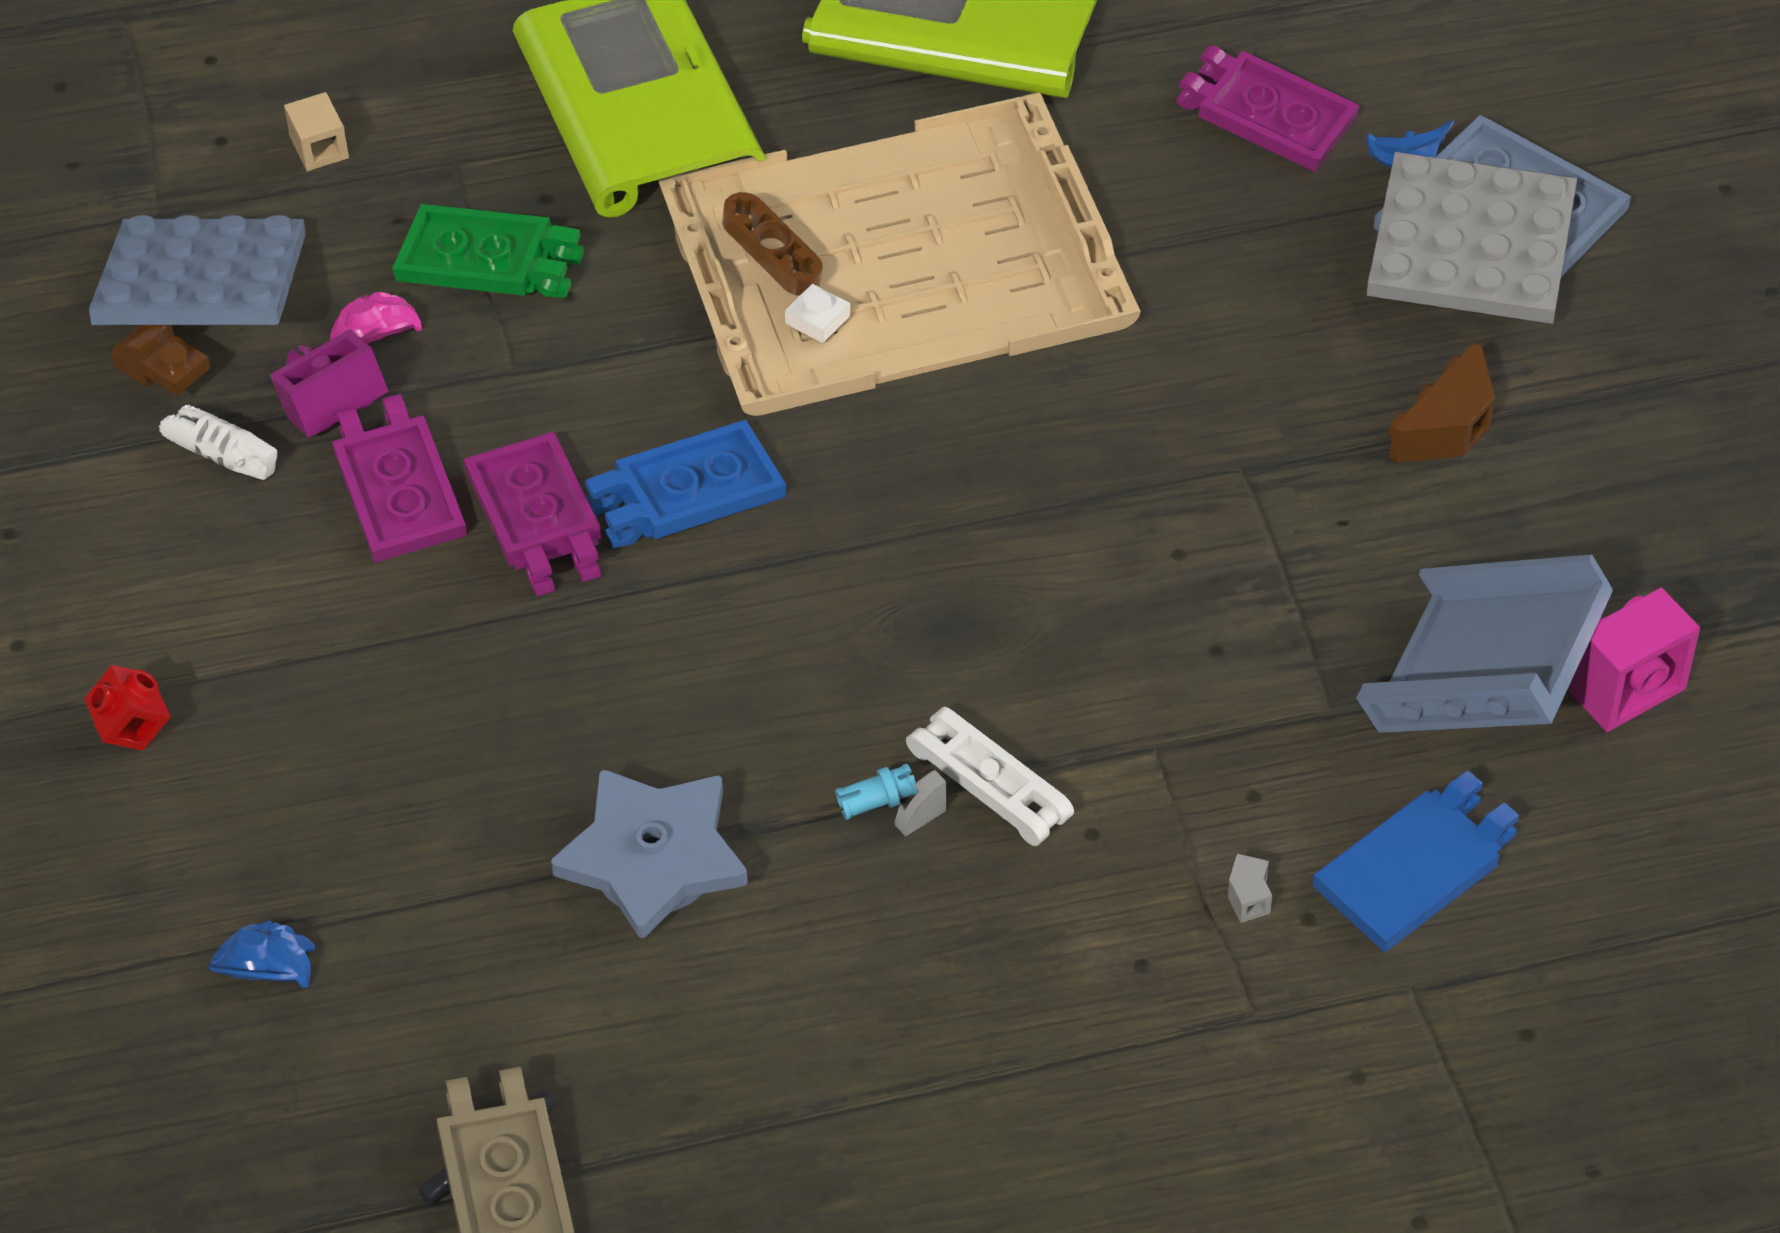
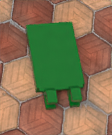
(488, 252)

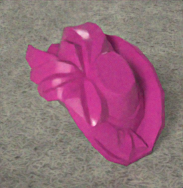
(376, 317)

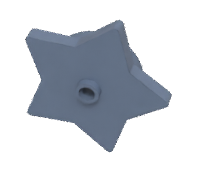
(652, 848)

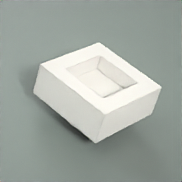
(817, 313)

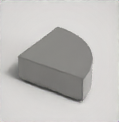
(925, 806)

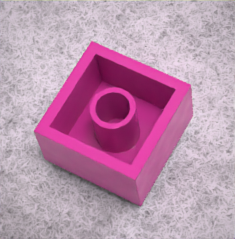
(1635, 659)

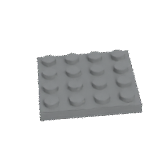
(1472, 237)

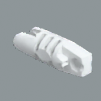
(220, 442)

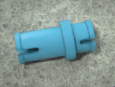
(876, 791)

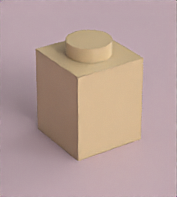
(316, 131)

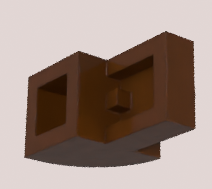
(159, 356)

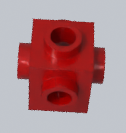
(127, 707)

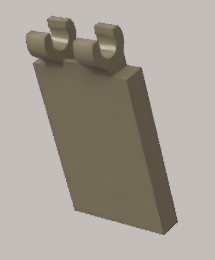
(502, 1162)

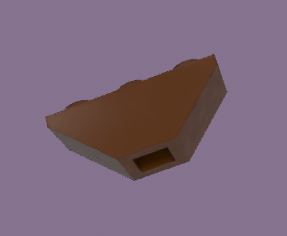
(1447, 414)

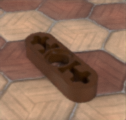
(769, 225)

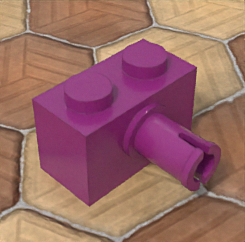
(327, 381)

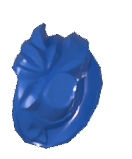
(1423, 144)
(265, 953)

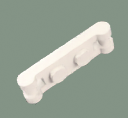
(990, 774)

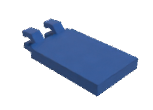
(685, 484)
(1416, 862)

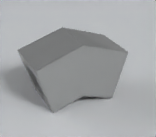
(1248, 888)

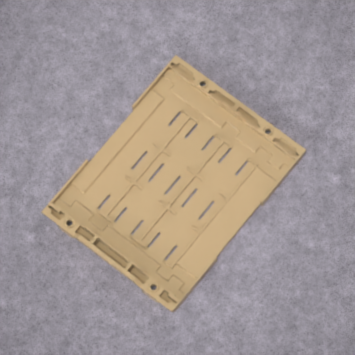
(937, 238)

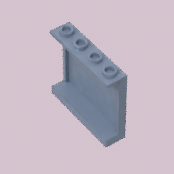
(1492, 645)

